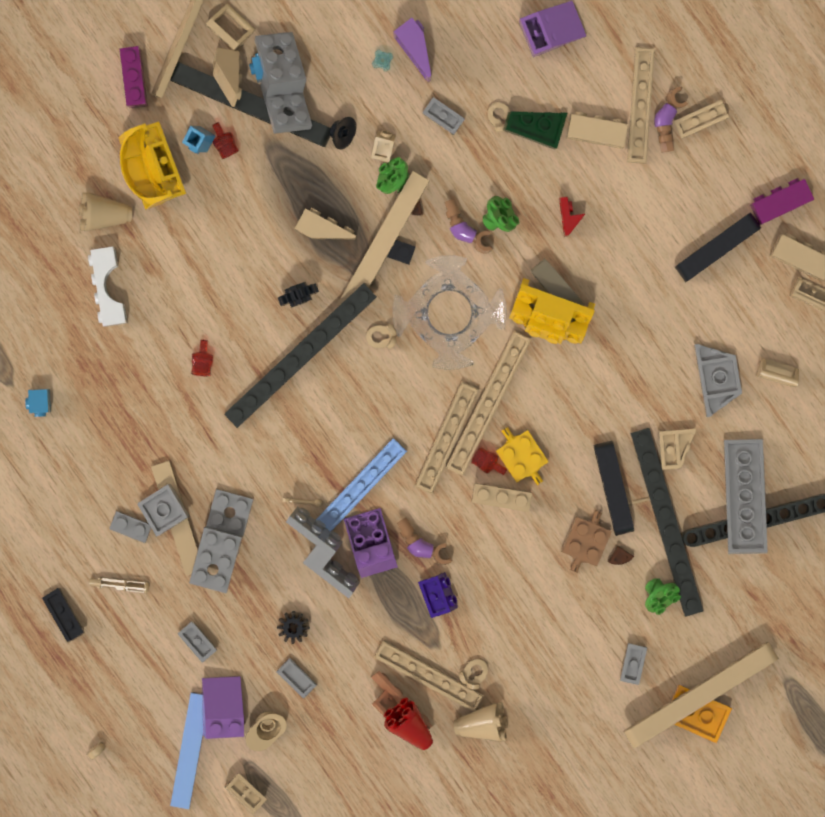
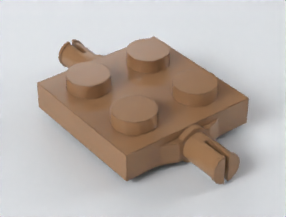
(586, 541)

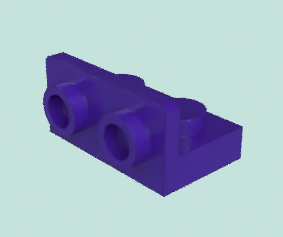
(438, 595)

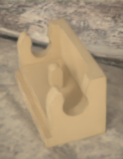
(809, 294)
(245, 793)

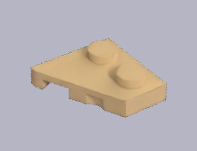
(674, 447)

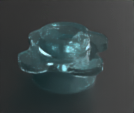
(383, 65)

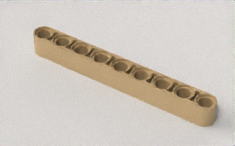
(701, 695)

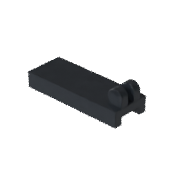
(63, 615)

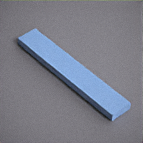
(362, 484)
(188, 754)

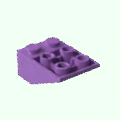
(552, 28)
(370, 543)

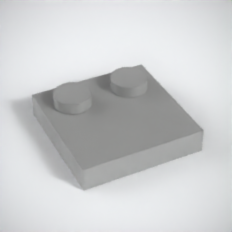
(163, 510)

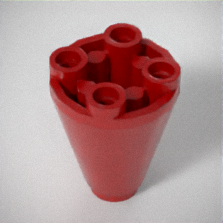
(408, 724)

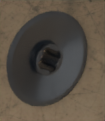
(343, 132)

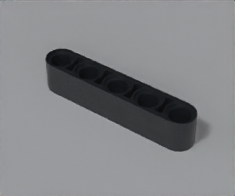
(718, 247)
(613, 488)

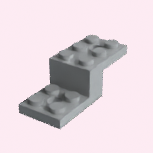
(283, 82)
(221, 541)
(326, 546)

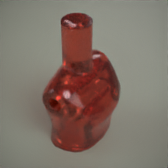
(224, 142)
(202, 361)
(487, 461)

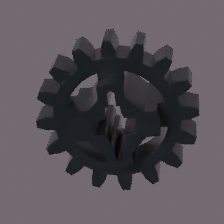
(298, 294)

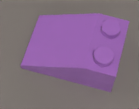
(412, 41)
(222, 707)

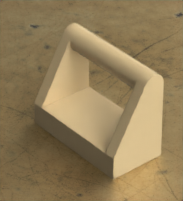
(223, 35)
(778, 372)

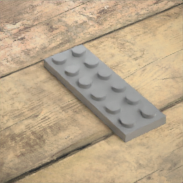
(745, 496)

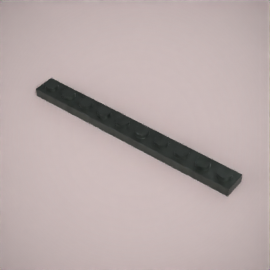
(300, 355)
(666, 521)

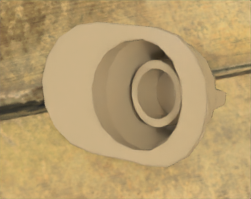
(265, 731)

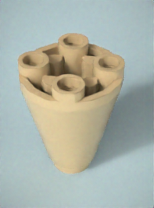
(102, 212)
(483, 724)

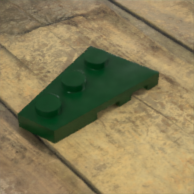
(536, 126)

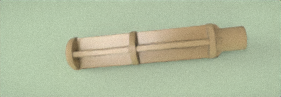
(119, 584)

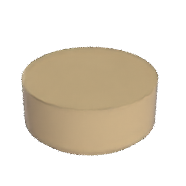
(96, 750)

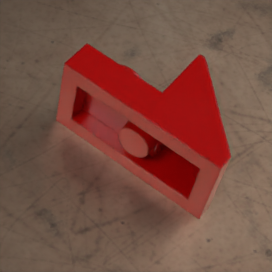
(568, 222)

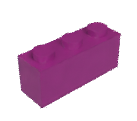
(133, 77)
(781, 201)

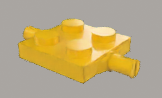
(522, 456)

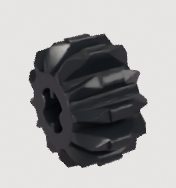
(286, 626)

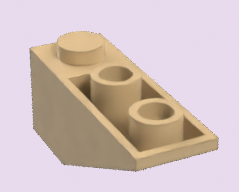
(226, 72)
(319, 228)

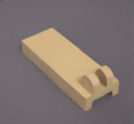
(701, 119)

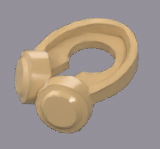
(496, 122)
(388, 343)
(475, 683)

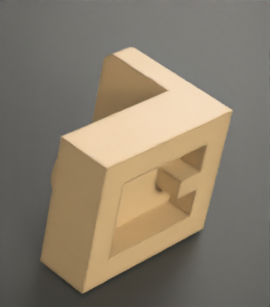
(383, 145)

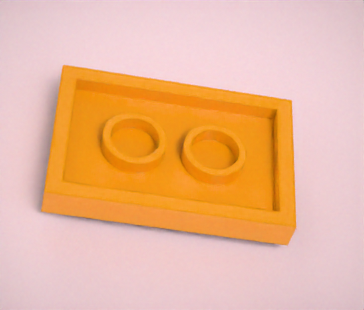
(707, 720)

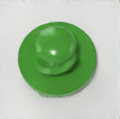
(392, 176)
(500, 215)
(661, 595)

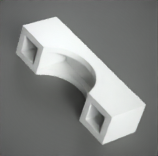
(103, 262)

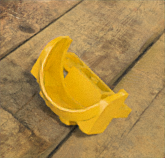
(150, 165)
(550, 315)

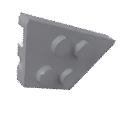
(717, 377)

